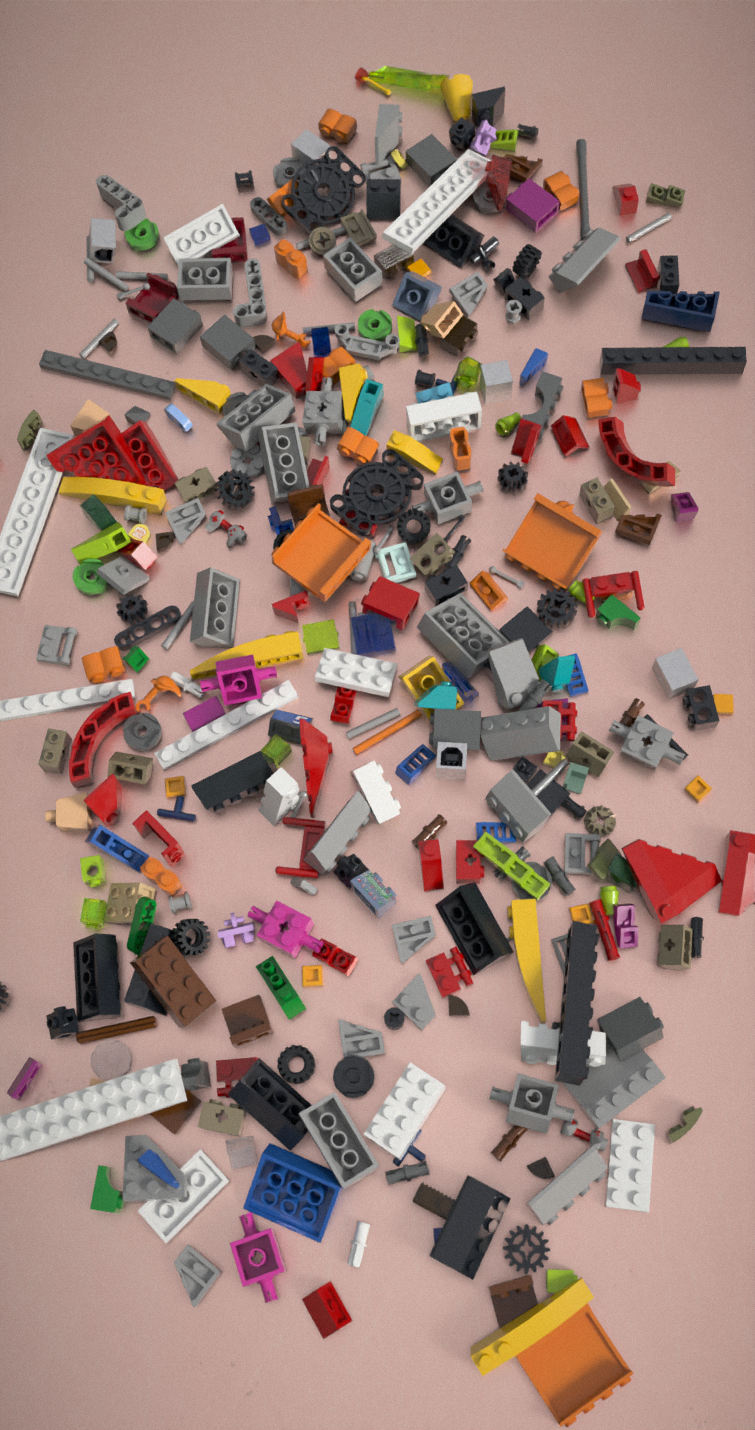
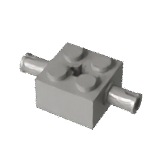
(323, 412)
(448, 497)
(658, 737)
(532, 1103)

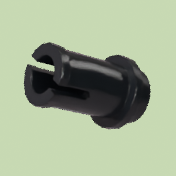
(528, 131)
(574, 808)

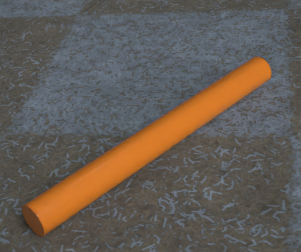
(386, 732)

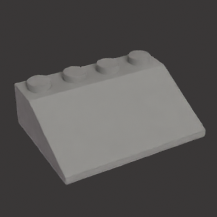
(461, 634)
(614, 1085)

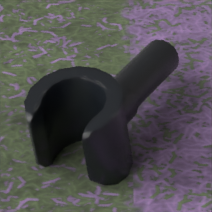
(486, 261)

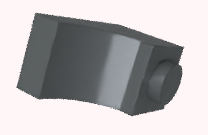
(195, 1074)

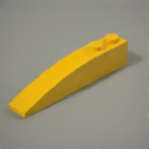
(115, 493)
(266, 652)
(527, 951)
(529, 1327)

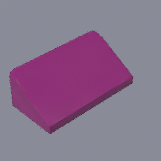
(204, 713)
(24, 1078)

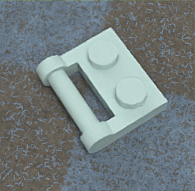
(401, 561)

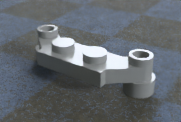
(366, 347)

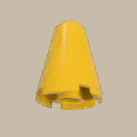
(458, 96)

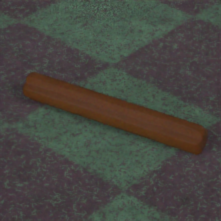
(116, 1029)

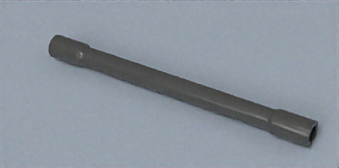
(583, 188)

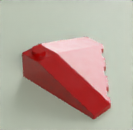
(98, 454)
(149, 456)
(315, 760)
(738, 873)
(668, 879)

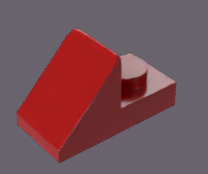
(286, 607)

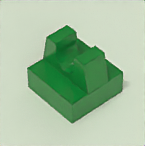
(136, 658)

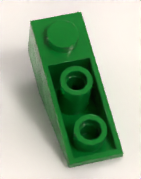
(281, 987)

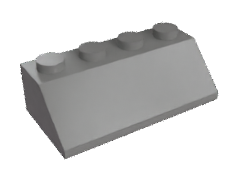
(583, 258)
(264, 408)
(282, 460)
(214, 609)
(521, 733)
(338, 833)
(339, 1140)
(567, 1185)

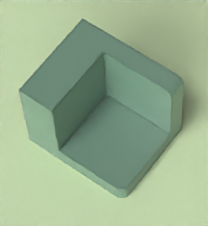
(575, 778)

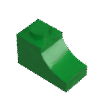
(614, 612)
(105, 1194)

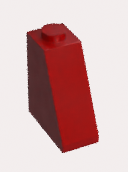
(292, 369)
(431, 865)

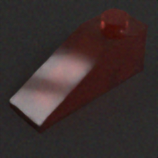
(498, 178)

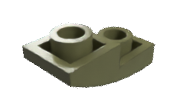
(665, 196)
(26, 436)
(603, 859)
(688, 1120)

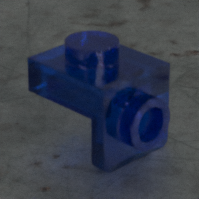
(321, 340)
(274, 520)

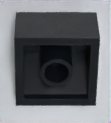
(488, 106)
(383, 199)

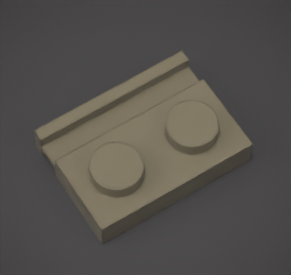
(358, 227)

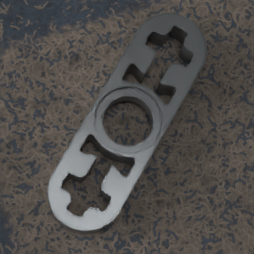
(267, 209)

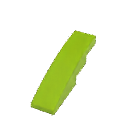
(511, 865)

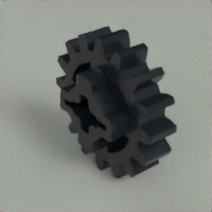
(226, 487)
(557, 600)
(526, 1233)

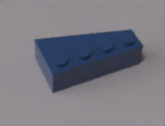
(682, 309)

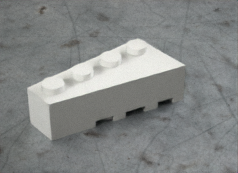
(541, 1045)

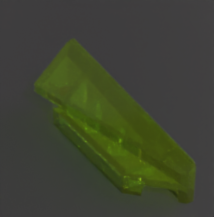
(407, 78)

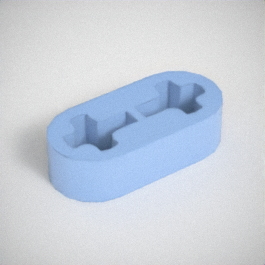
(178, 417)

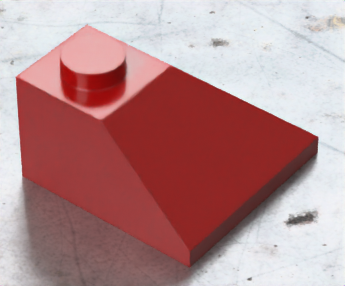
(106, 800)

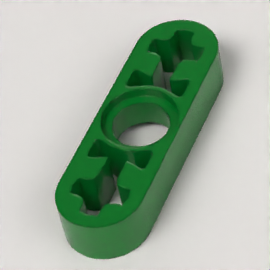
(137, 937)

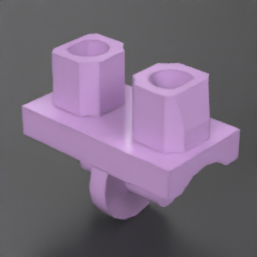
(484, 137)
(227, 934)

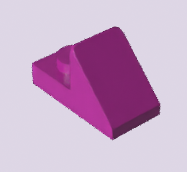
(685, 506)

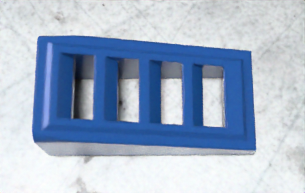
(534, 364)
(579, 672)
(406, 772)
(495, 825)
(155, 1164)

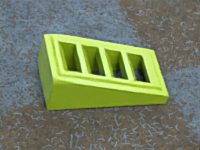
(510, 140)

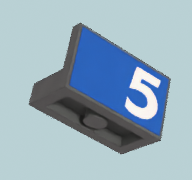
(286, 725)

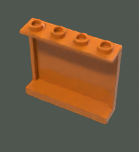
(552, 542)
(319, 553)
(574, 1366)

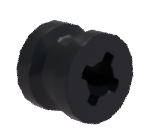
(396, 1022)

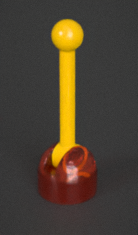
(363, 76)

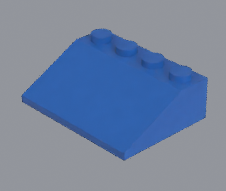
(293, 1192)

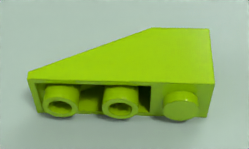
(102, 543)

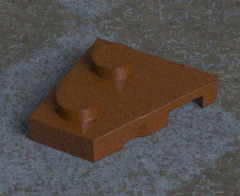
(522, 168)
(638, 527)

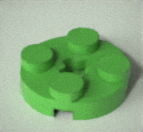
(144, 242)
(374, 317)
(87, 586)

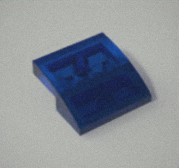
(372, 633)
(459, 680)

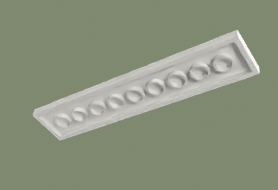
(437, 202)
(29, 511)
(91, 1109)

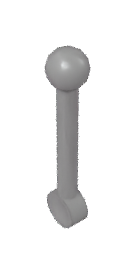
(120, 295)
(377, 548)
(520, 583)
(303, 795)

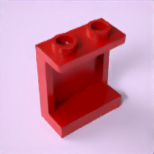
(391, 601)
(146, 824)

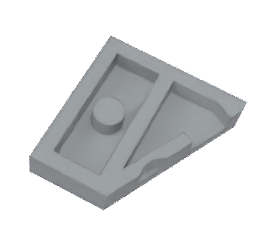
(360, 1040)
(196, 1273)

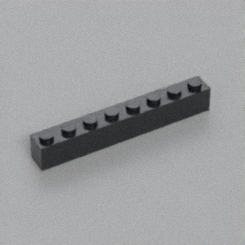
(673, 360)
(576, 1004)

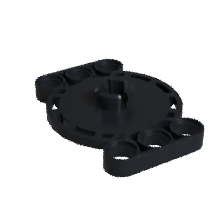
(322, 175)
(377, 478)

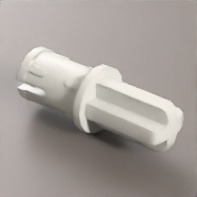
(187, 684)
(358, 1244)

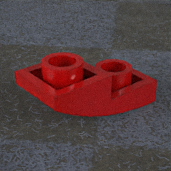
(343, 705)
(335, 957)

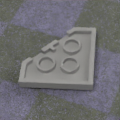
(142, 1184)

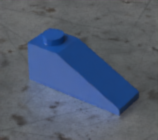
(116, 847)

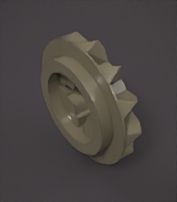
(327, 235)
(597, 828)

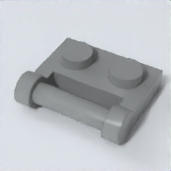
(388, 173)
(51, 643)
(575, 852)

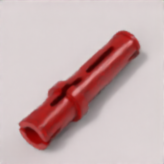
(612, 953)

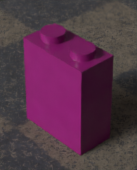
(532, 205)

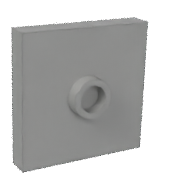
(123, 575)

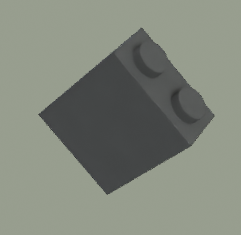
(429, 159)
(175, 326)
(227, 342)
(456, 727)
(631, 1028)

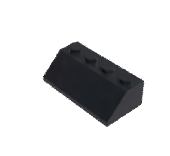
(455, 240)
(235, 782)
(474, 928)
(96, 977)
(138, 993)
(272, 1103)
(470, 1227)

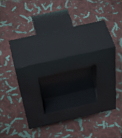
(504, 279)
(525, 769)

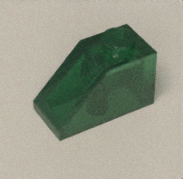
(97, 513)
(621, 874)

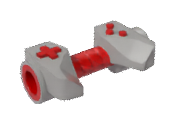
(235, 532)
(595, 1138)

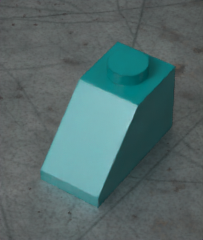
(558, 672)
(439, 697)

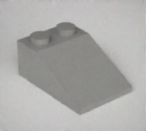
(387, 130)
(512, 673)

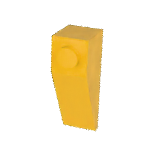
(352, 382)
(205, 392)
(414, 452)

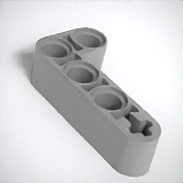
(129, 207)
(256, 298)

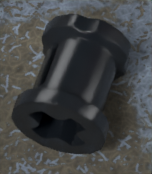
(249, 181)
(425, 378)

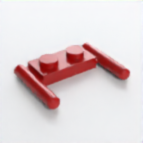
(612, 585)
(312, 832)

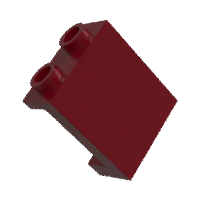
(237, 248)
(152, 302)

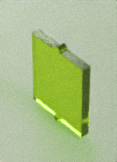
(320, 636)

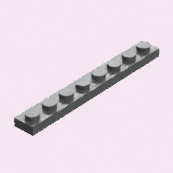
(107, 374)

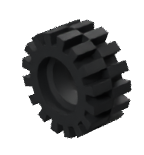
(526, 261)
(413, 515)
(200, 932)
(305, 1073)

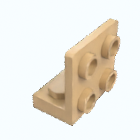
(123, 901)

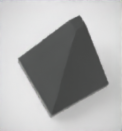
(136, 414)

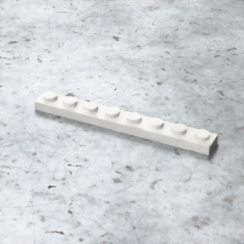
(64, 700)
(226, 725)

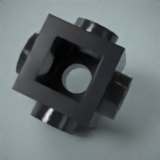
(462, 133)
(349, 868)
(62, 1023)

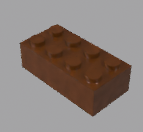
(173, 981)

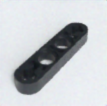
(146, 625)

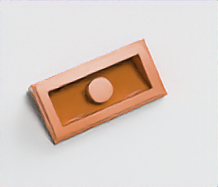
(488, 590)

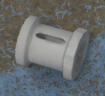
(513, 311)
(135, 514)
(179, 902)

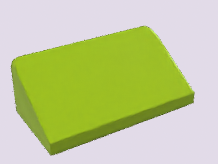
(406, 334)
(542, 656)

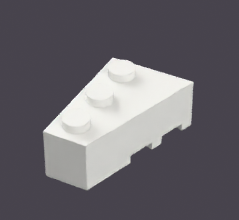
(376, 791)
(281, 796)

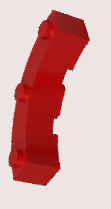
(618, 449)
(91, 734)

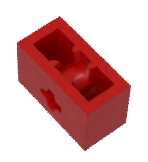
(468, 873)

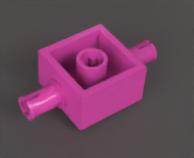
(238, 679)
(285, 941)
(271, 1263)

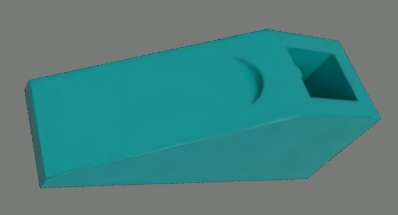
(367, 406)

